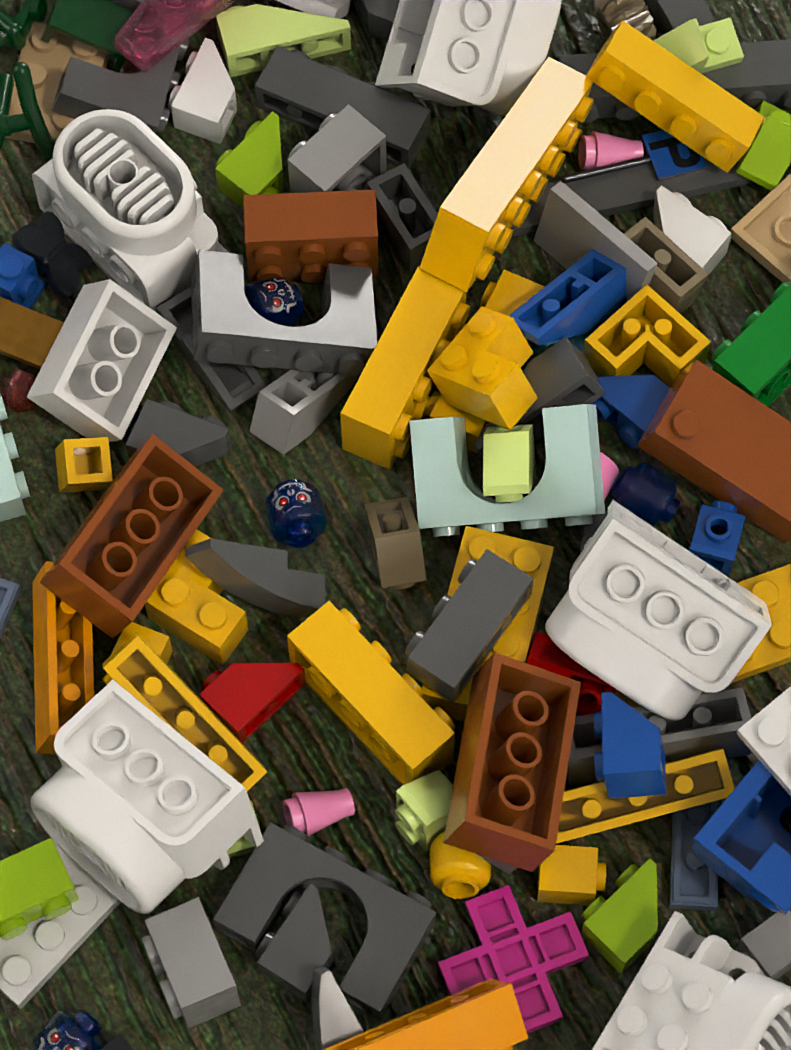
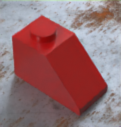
(250, 693)

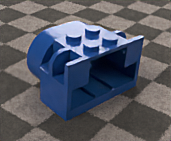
(748, 842)

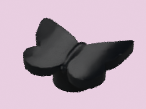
(52, 254)

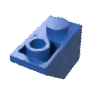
(630, 404)
(632, 751)

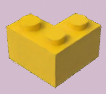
(646, 333)
(483, 369)
(194, 611)

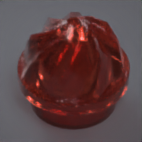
(16, 391)

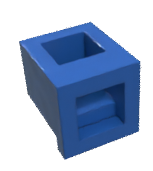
(19, 277)
(718, 549)

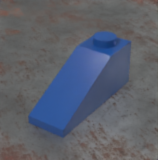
(574, 300)

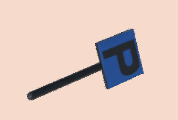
(665, 153)

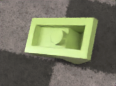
(704, 46)

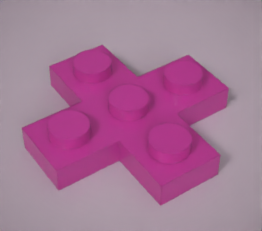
(516, 955)

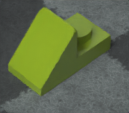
(770, 150)

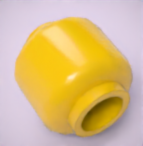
(457, 871)

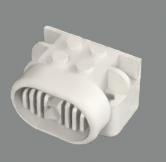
(468, 50)
(127, 203)
(655, 617)
(139, 801)
(699, 998)

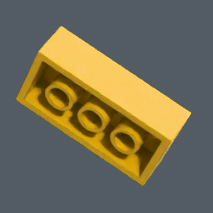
(396, 377)
(517, 640)
(371, 695)

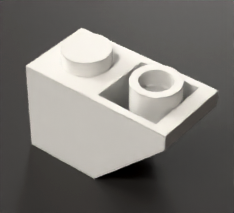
(206, 97)
(698, 235)

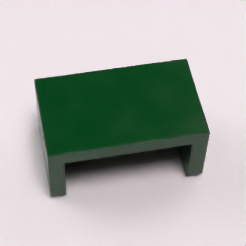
(90, 23)

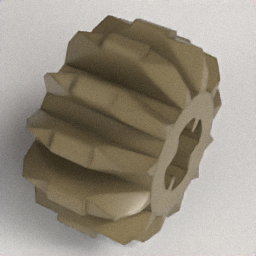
(634, 12)

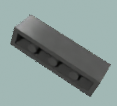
(311, 91)

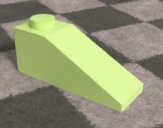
(254, 31)

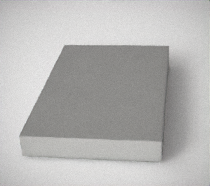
(574, 228)

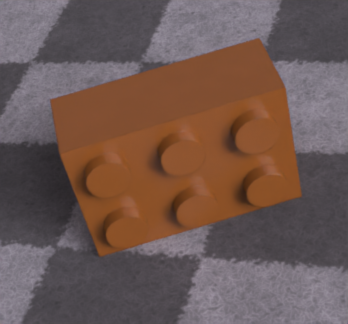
(307, 231)

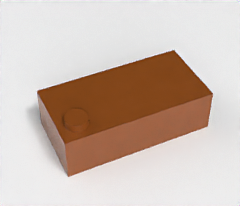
(726, 446)
(132, 536)
(512, 763)

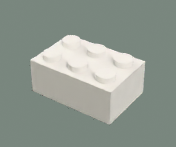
(102, 361)

